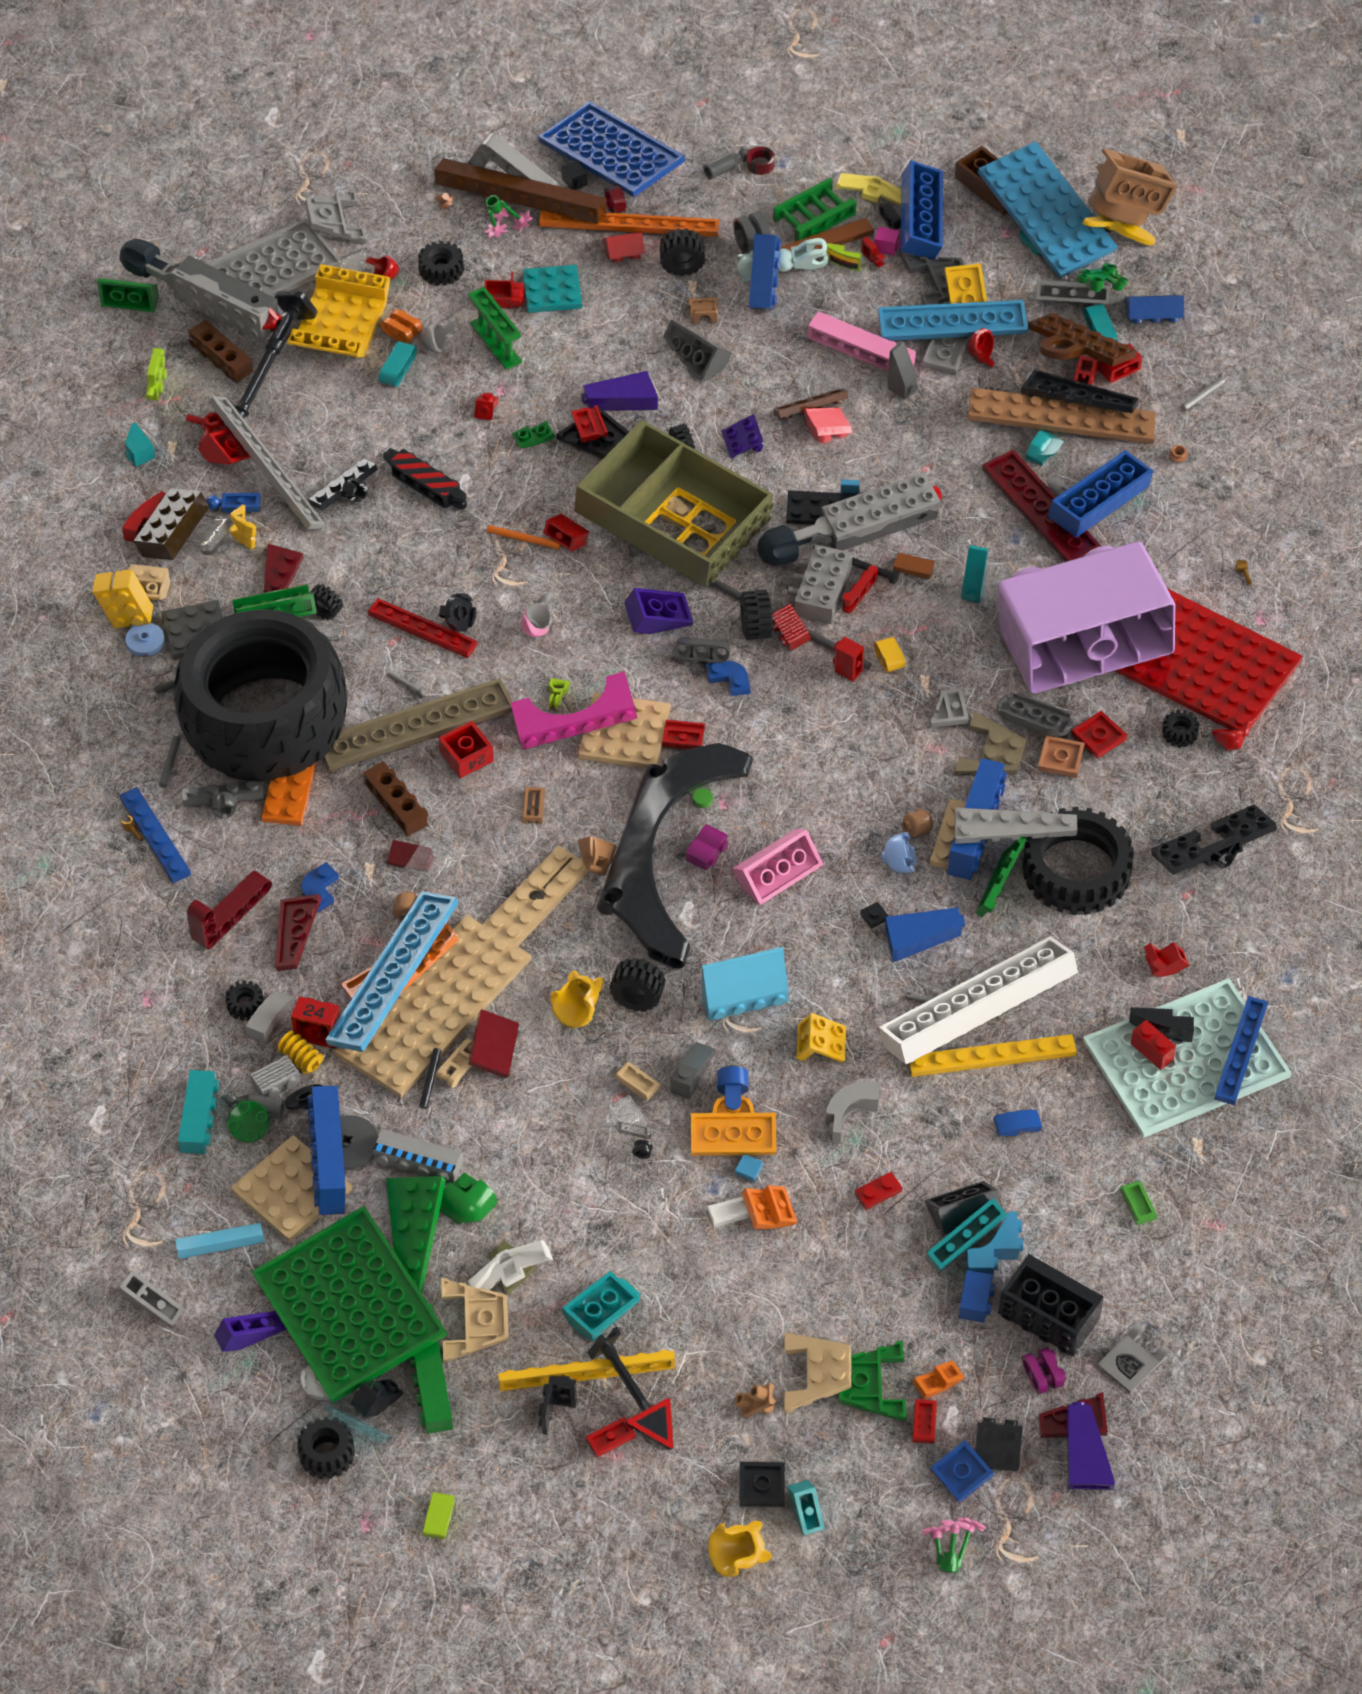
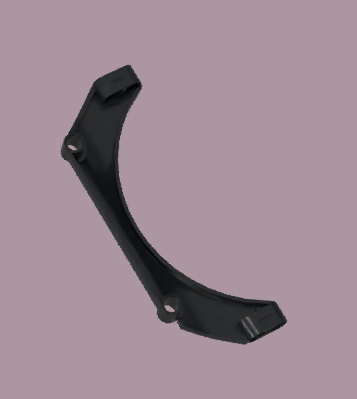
(630, 879)

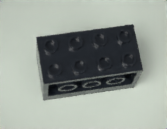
(1050, 1305)

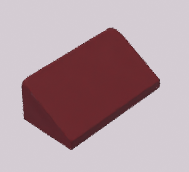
(400, 853)

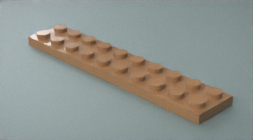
(1060, 416)

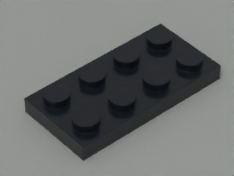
(805, 506)

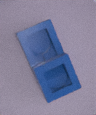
(1013, 1122)

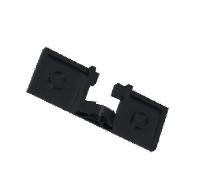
(1234, 829)

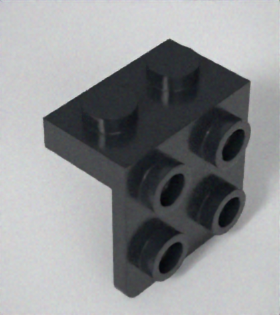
(560, 1392)
(999, 1443)

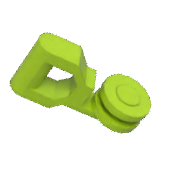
(557, 694)

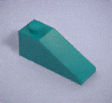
(975, 574)

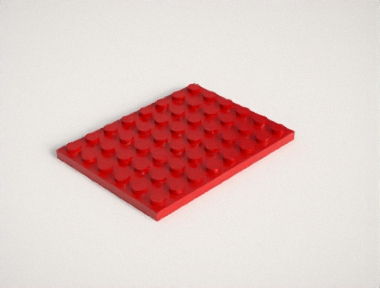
(1217, 667)

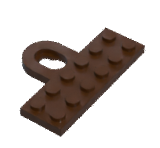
(1078, 340)

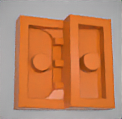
(769, 1207)

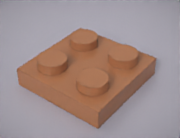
(1061, 756)

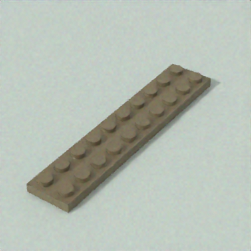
(418, 723)

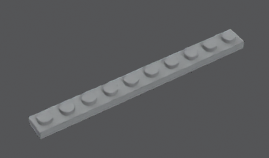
(266, 463)

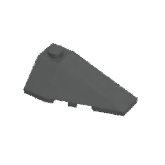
(698, 353)

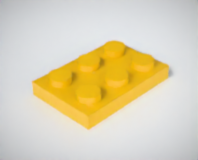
(965, 284)

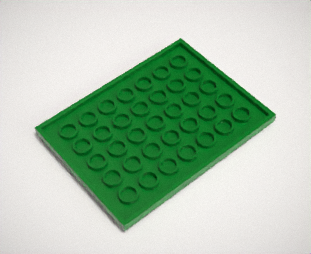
(349, 1304)

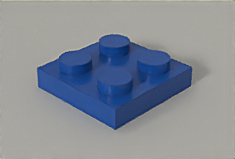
(962, 1471)

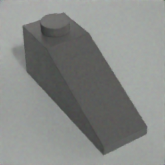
(901, 374)
(691, 1070)

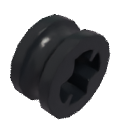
(642, 1149)

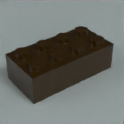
(171, 524)

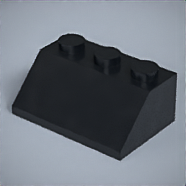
(958, 1205)

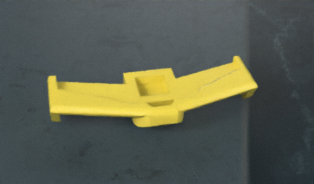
(871, 187)

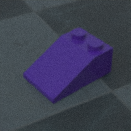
(657, 610)

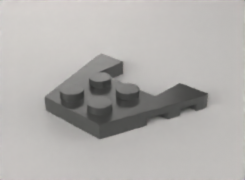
(937, 274)

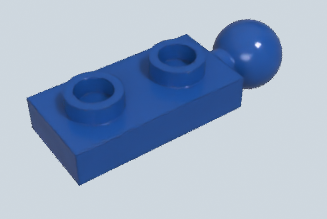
(232, 501)

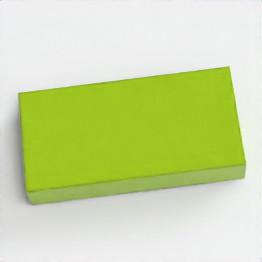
(438, 1515)

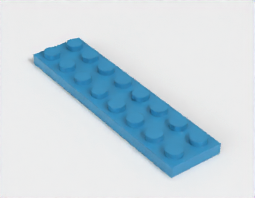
(952, 320)

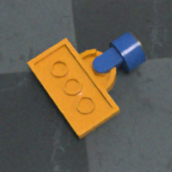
(733, 1124)

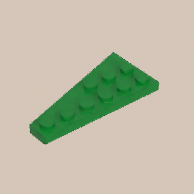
(414, 1218)

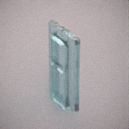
(358, 1424)

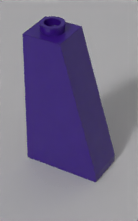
(622, 393)
(1086, 1455)

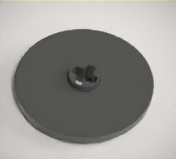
(362, 1138)

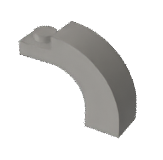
(848, 1100)

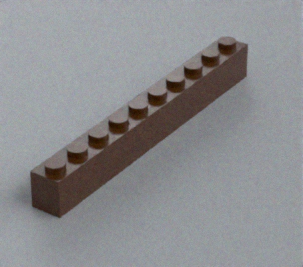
(520, 190)

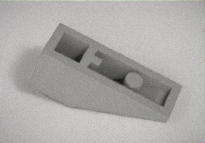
(149, 1298)

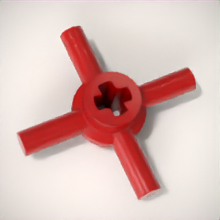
(210, 423)

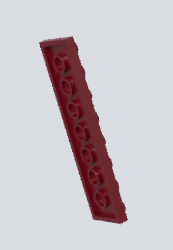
(1034, 502)

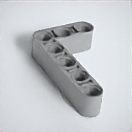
(508, 159)

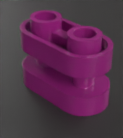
(1046, 1359)

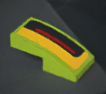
(846, 259)

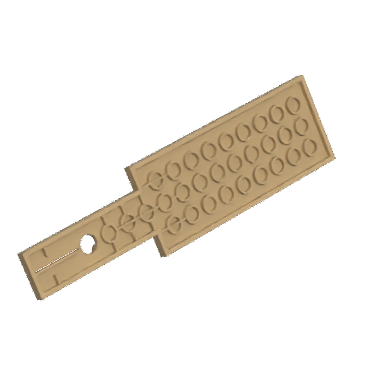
(462, 980)

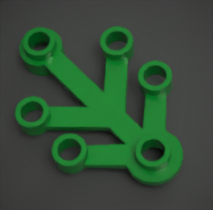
(1099, 276)

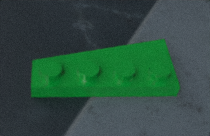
(999, 877)

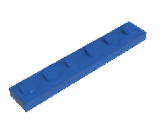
(155, 835)
(1241, 1050)

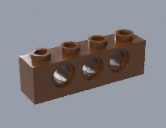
(220, 351)
(395, 798)

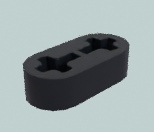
(889, 215)

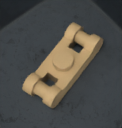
(456, 1062)

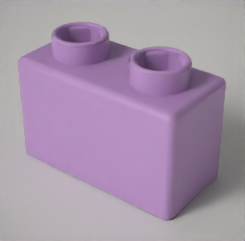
(1086, 616)

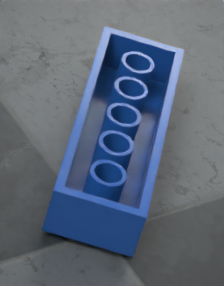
(922, 210)
(1100, 493)
(984, 794)
(326, 1150)

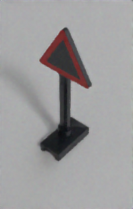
(653, 1420)

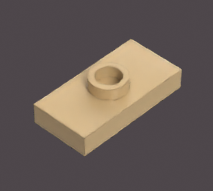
(637, 1081)

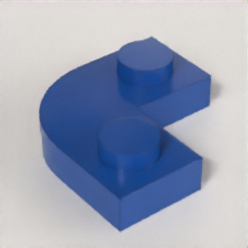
(731, 672)
(317, 881)

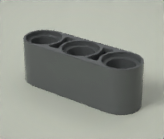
(710, 645)

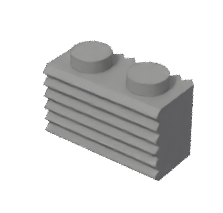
(275, 1077)

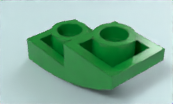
(531, 437)

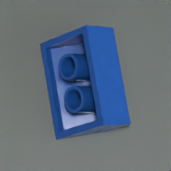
(1154, 308)

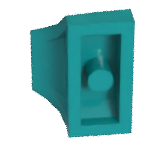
(1042, 447)

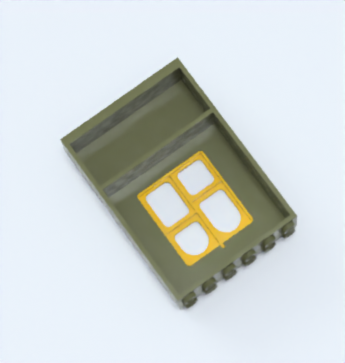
(650, 469)

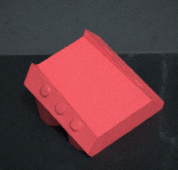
(827, 423)

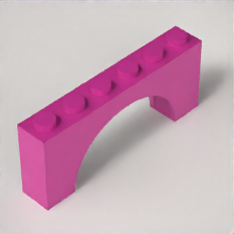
(610, 709)

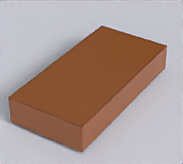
(914, 565)

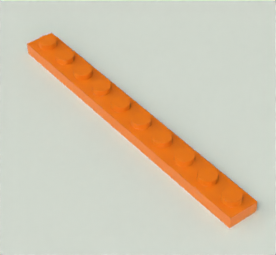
(634, 223)

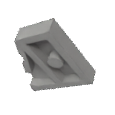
(950, 709)

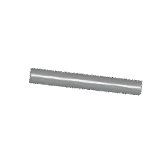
(1201, 395)

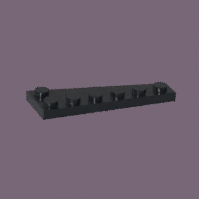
(1064, 389)

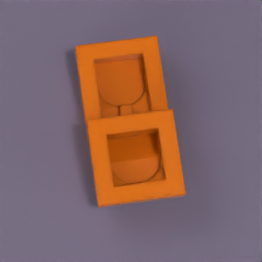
(942, 1378)

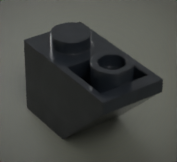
(375, 1397)

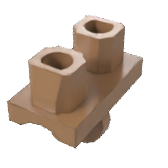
(756, 1401)

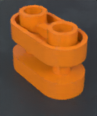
(401, 326)

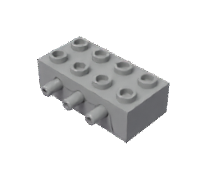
(821, 584)

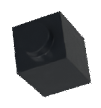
(574, 175)

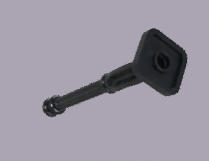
(294, 307)

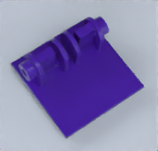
(743, 436)

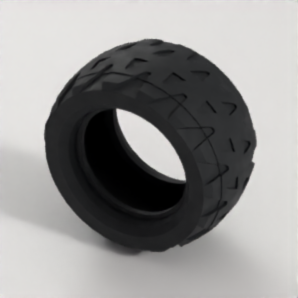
(253, 648)

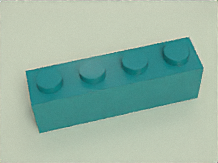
(197, 1112)
(966, 1235)

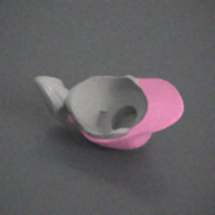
(537, 617)

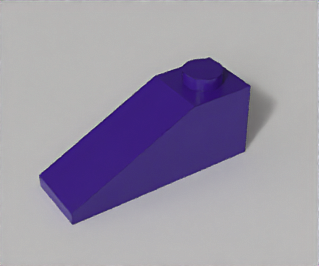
(246, 1330)

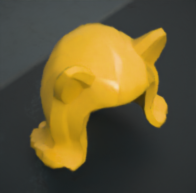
(576, 1000)
(737, 1548)

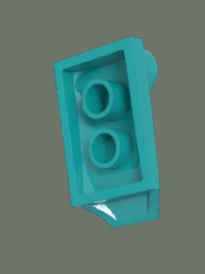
(600, 1305)

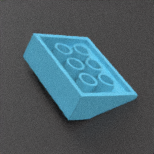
(744, 984)

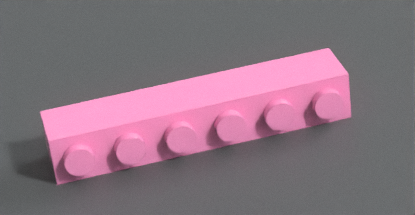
(852, 340)

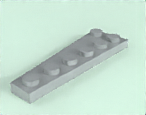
(980, 824)

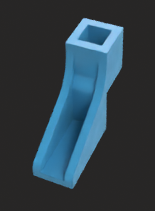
(1003, 1247)

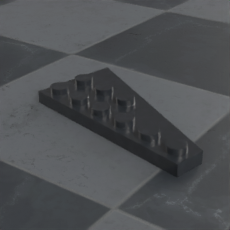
(597, 447)

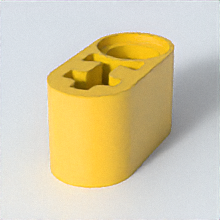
(889, 654)

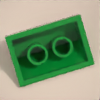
(128, 294)

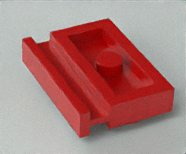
(589, 423)
(683, 734)

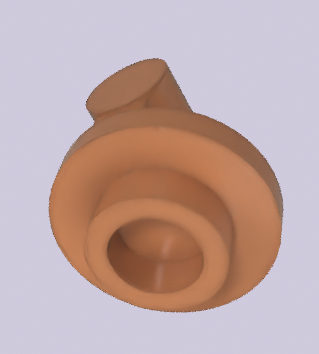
(445, 200)

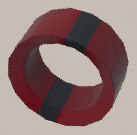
(760, 152)
(615, 199)

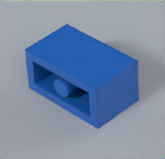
(976, 1295)

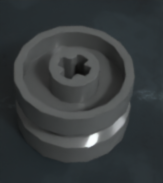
(746, 228)

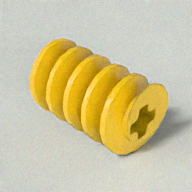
(300, 1052)

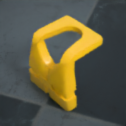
(241, 529)

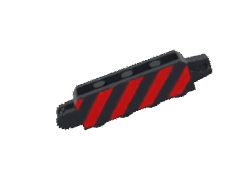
(425, 479)

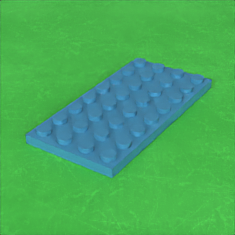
(1047, 209)

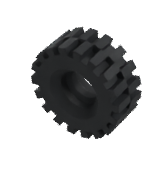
(437, 254)

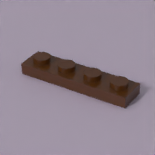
(818, 401)

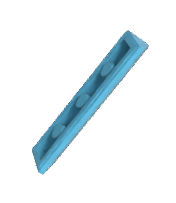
(219, 1240)

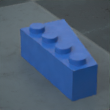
(764, 271)

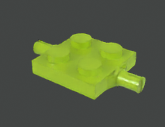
(156, 374)

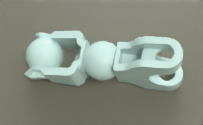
(800, 257)

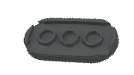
(1035, 715)

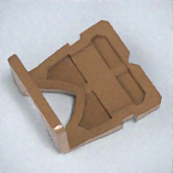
(701, 307)

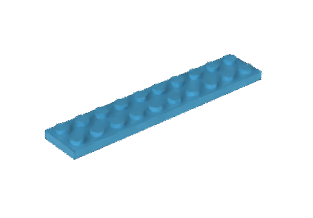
(392, 971)

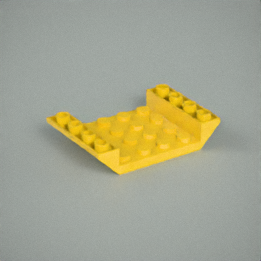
(347, 309)

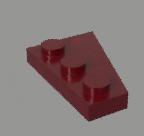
(1054, 1422)

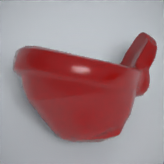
(384, 266)
(981, 346)
(1232, 738)

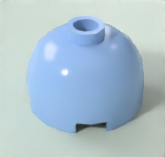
(899, 854)

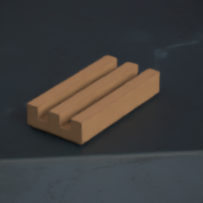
(532, 817)

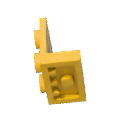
(820, 1036)

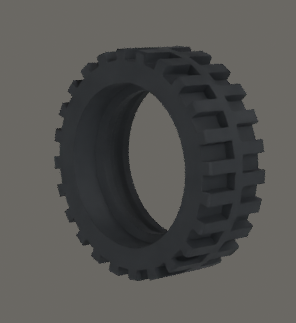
(1081, 895)

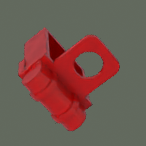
(506, 292)

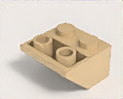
(153, 580)

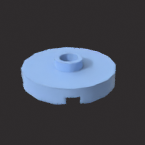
(145, 640)

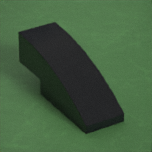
(1174, 1027)

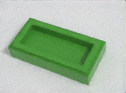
(1138, 1202)

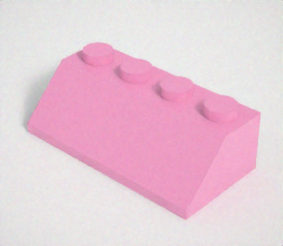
(778, 866)

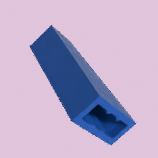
(922, 930)

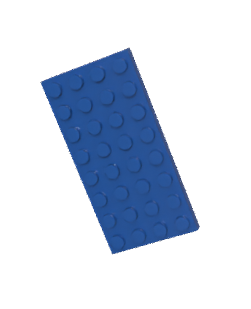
(611, 148)

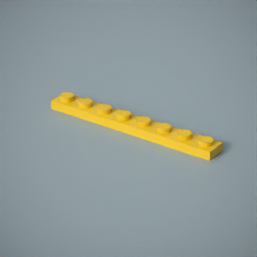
(994, 1055)
(584, 1371)

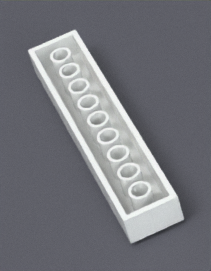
(978, 1000)

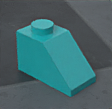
(138, 446)
(806, 1506)

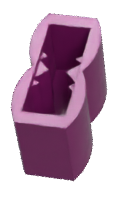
(706, 847)

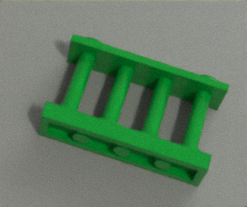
(817, 224)
(495, 328)
(291, 600)

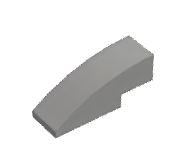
(269, 1015)

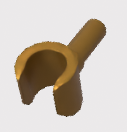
(1242, 565)
(130, 826)

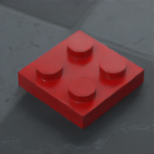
(1099, 734)

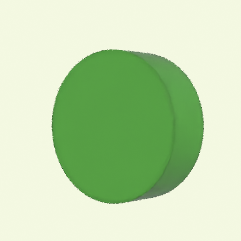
(702, 798)

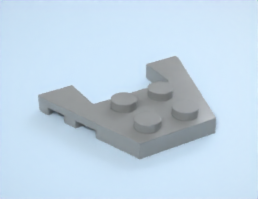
(327, 215)

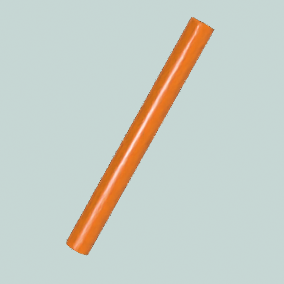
(523, 537)

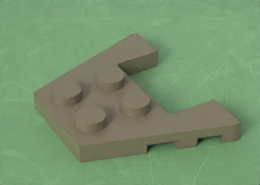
(1000, 746)

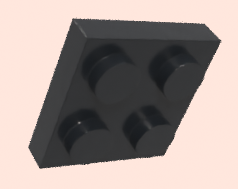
(762, 1484)

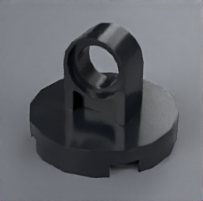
(458, 612)

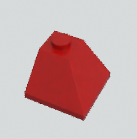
(223, 448)

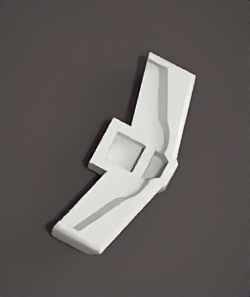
(509, 1264)

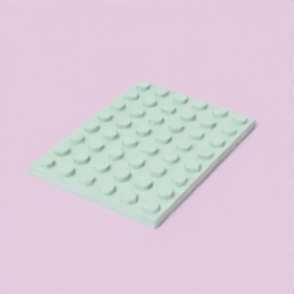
(1189, 1083)

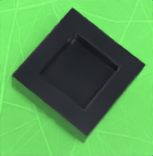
(874, 915)

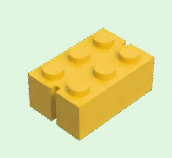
(126, 600)

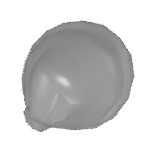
(435, 336)

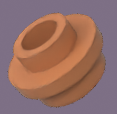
(1178, 453)

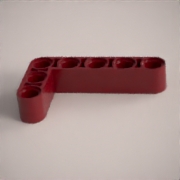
(210, 925)

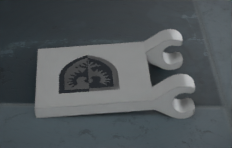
(1131, 1363)

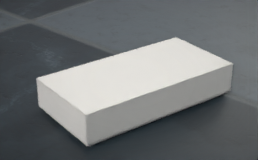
(728, 1212)

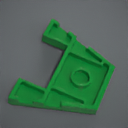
(867, 1384)

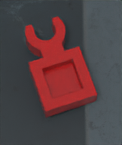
(870, 251)

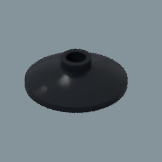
(299, 1098)

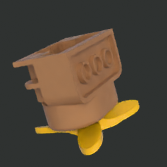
(1127, 194)

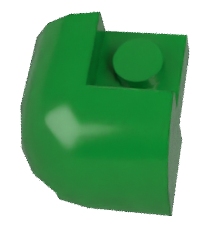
(467, 1200)

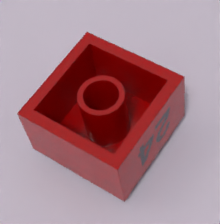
(466, 749)
(314, 1020)

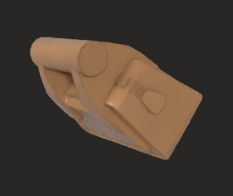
(596, 854)

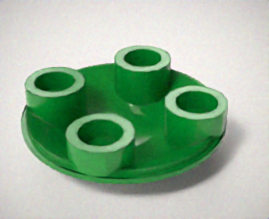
(248, 1121)

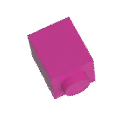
(887, 240)

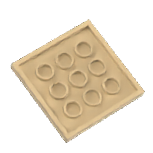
(630, 742)
(282, 1189)

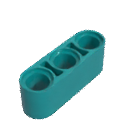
(1099, 321)
(397, 364)

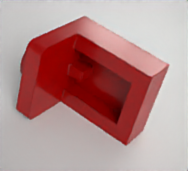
(485, 406)

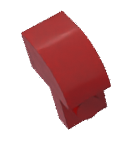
(1167, 960)

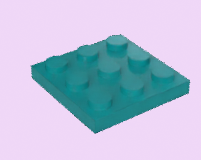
(552, 288)

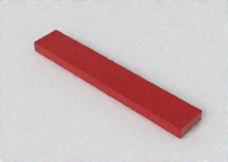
(422, 628)

